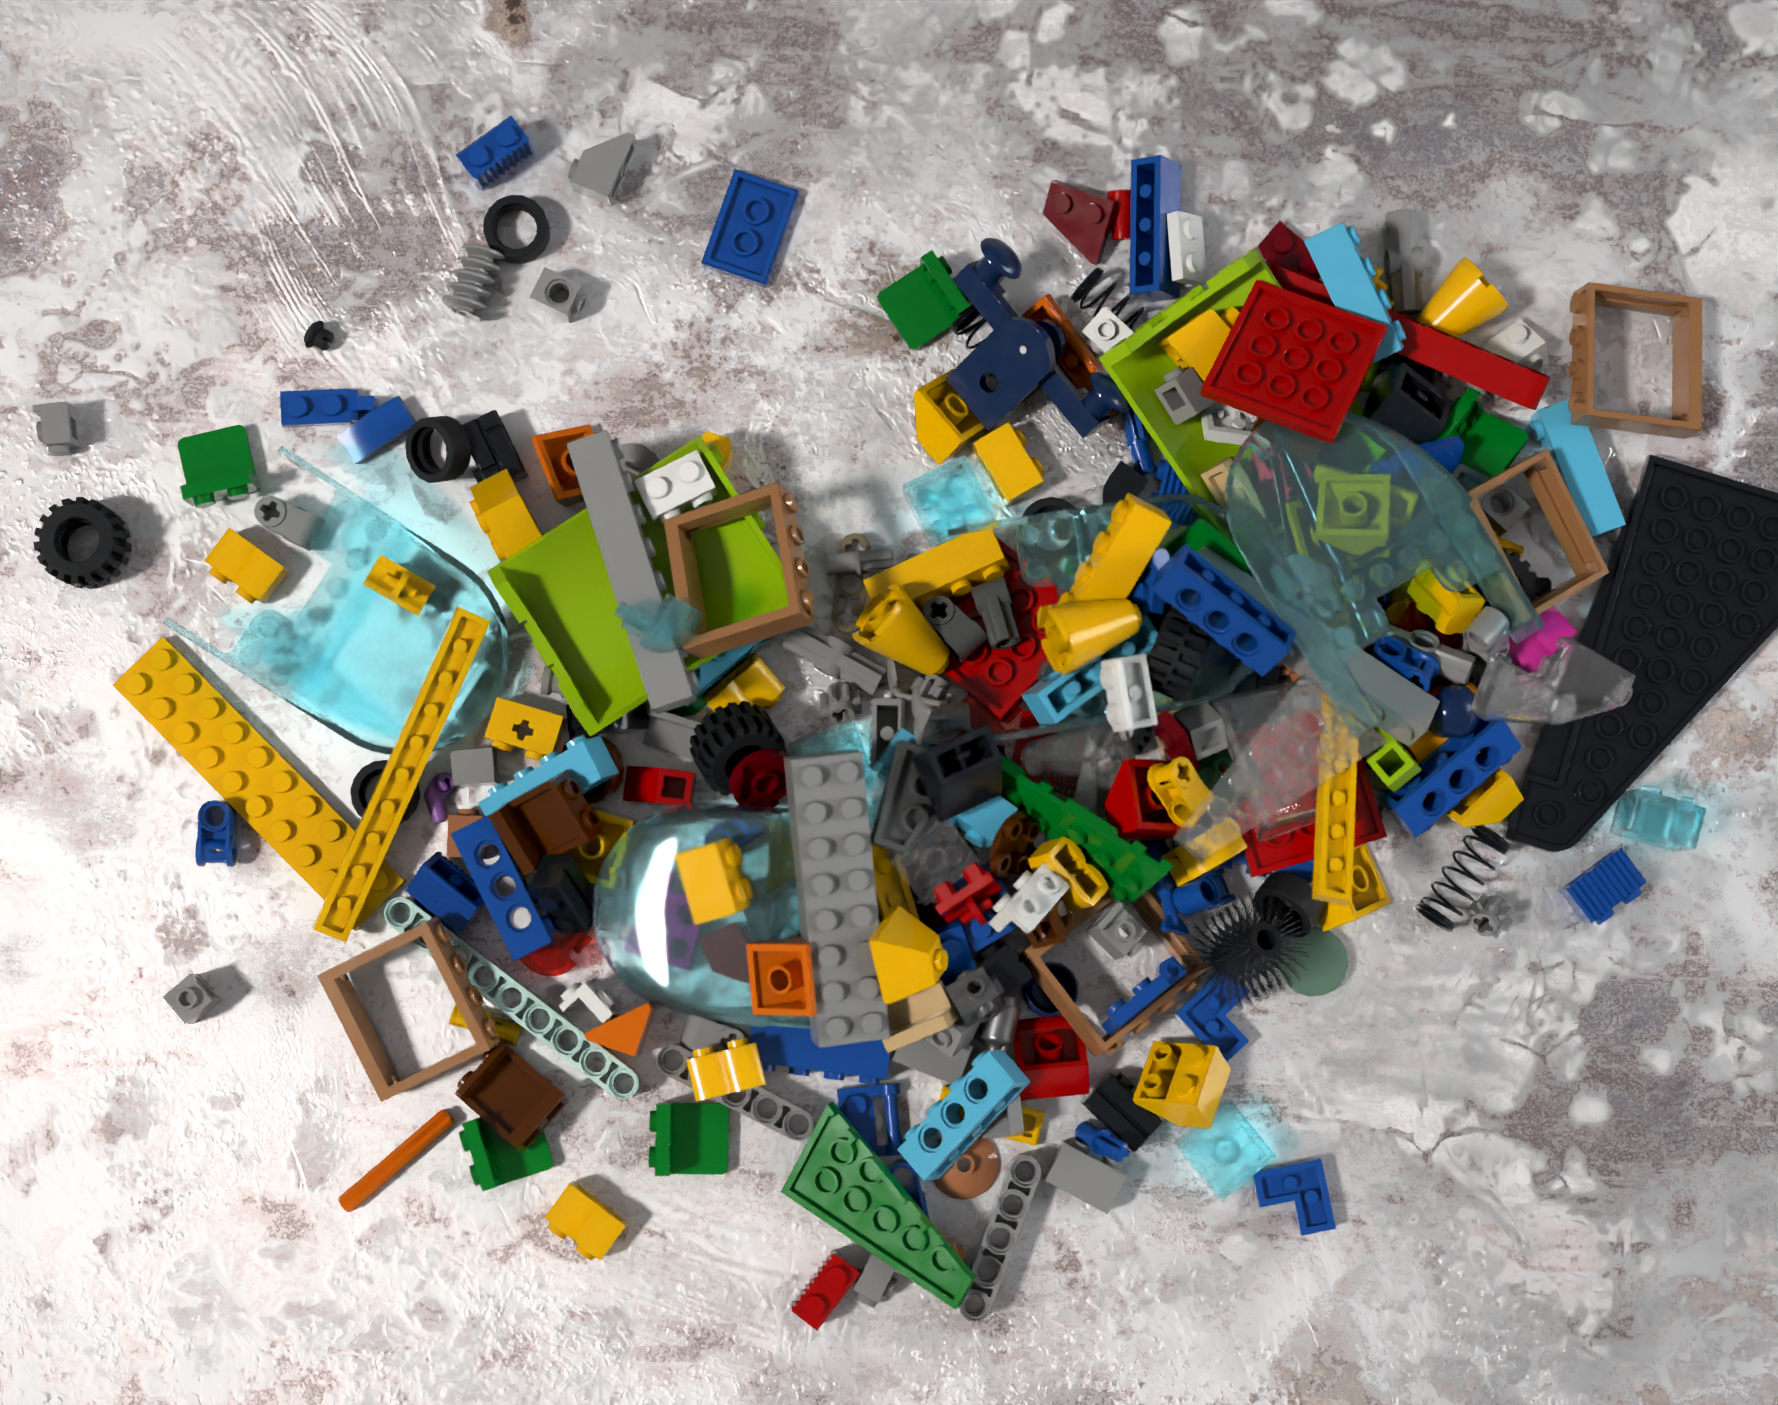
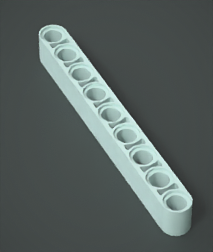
(530, 1003)

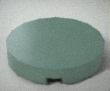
(1324, 968)

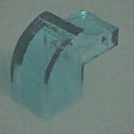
(669, 627)

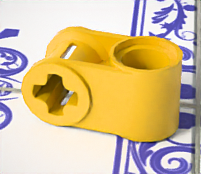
(1181, 788)

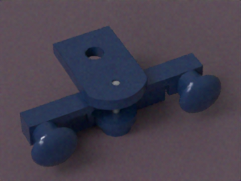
(1022, 354)

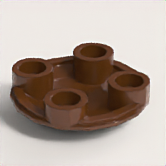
(1012, 845)

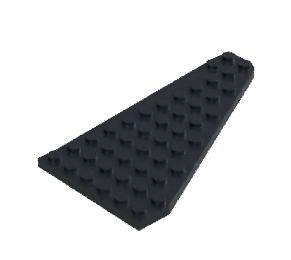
(1681, 613)

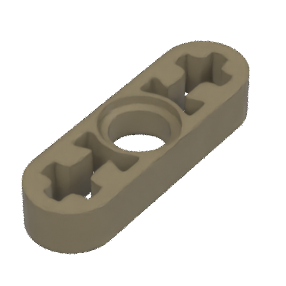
(839, 608)

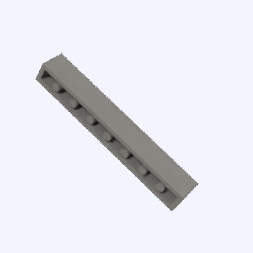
(629, 562)
(1399, 703)

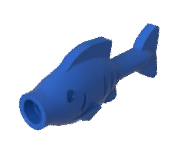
(1164, 888)

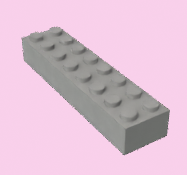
(836, 893)

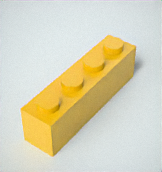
(1119, 552)
(945, 569)

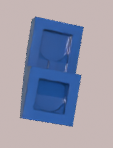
(376, 429)

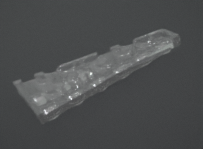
(1284, 760)

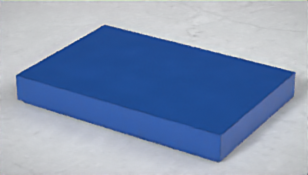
(750, 228)

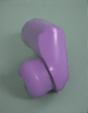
(436, 794)

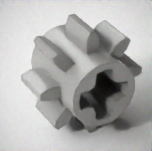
(933, 688)
(840, 703)
(1490, 915)

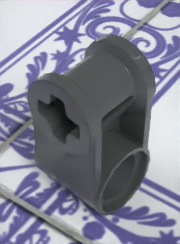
(956, 630)

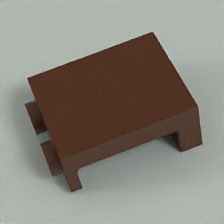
(546, 821)
(511, 1096)

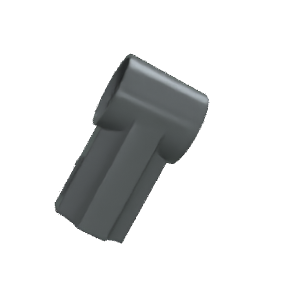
(995, 606)

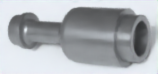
(1001, 1028)

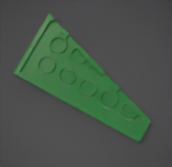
(1120, 862)
(859, 1196)

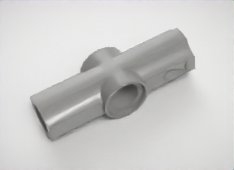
(1404, 261)
(835, 658)
(1454, 664)

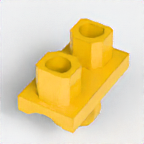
(399, 585)

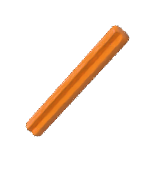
(396, 1160)

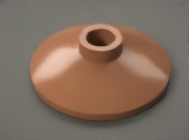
(977, 1178)

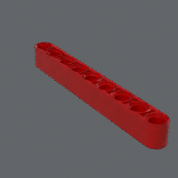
(1440, 349)

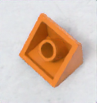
(558, 464)
(781, 977)
(625, 1032)

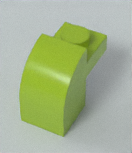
(1392, 762)

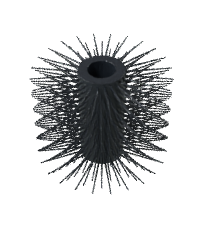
(1244, 950)

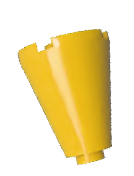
(1463, 301)
(1085, 630)
(902, 633)

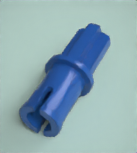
(1138, 443)
(1101, 1141)

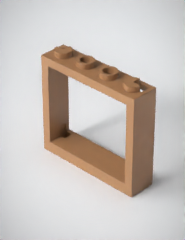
(1685, 359)
(1562, 517)
(794, 566)
(1153, 915)
(362, 1033)

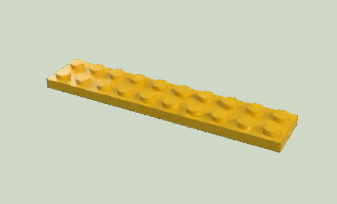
(247, 771)

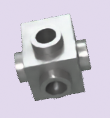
(976, 996)

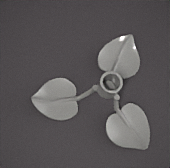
(946, 717)

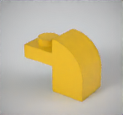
(1188, 867)

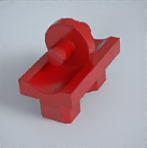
(969, 901)

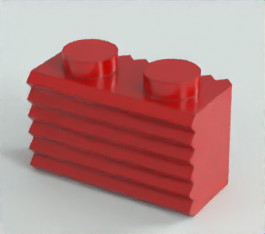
(825, 1289)

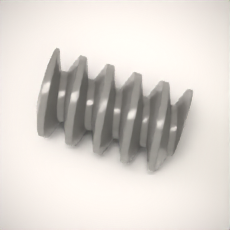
(471, 279)

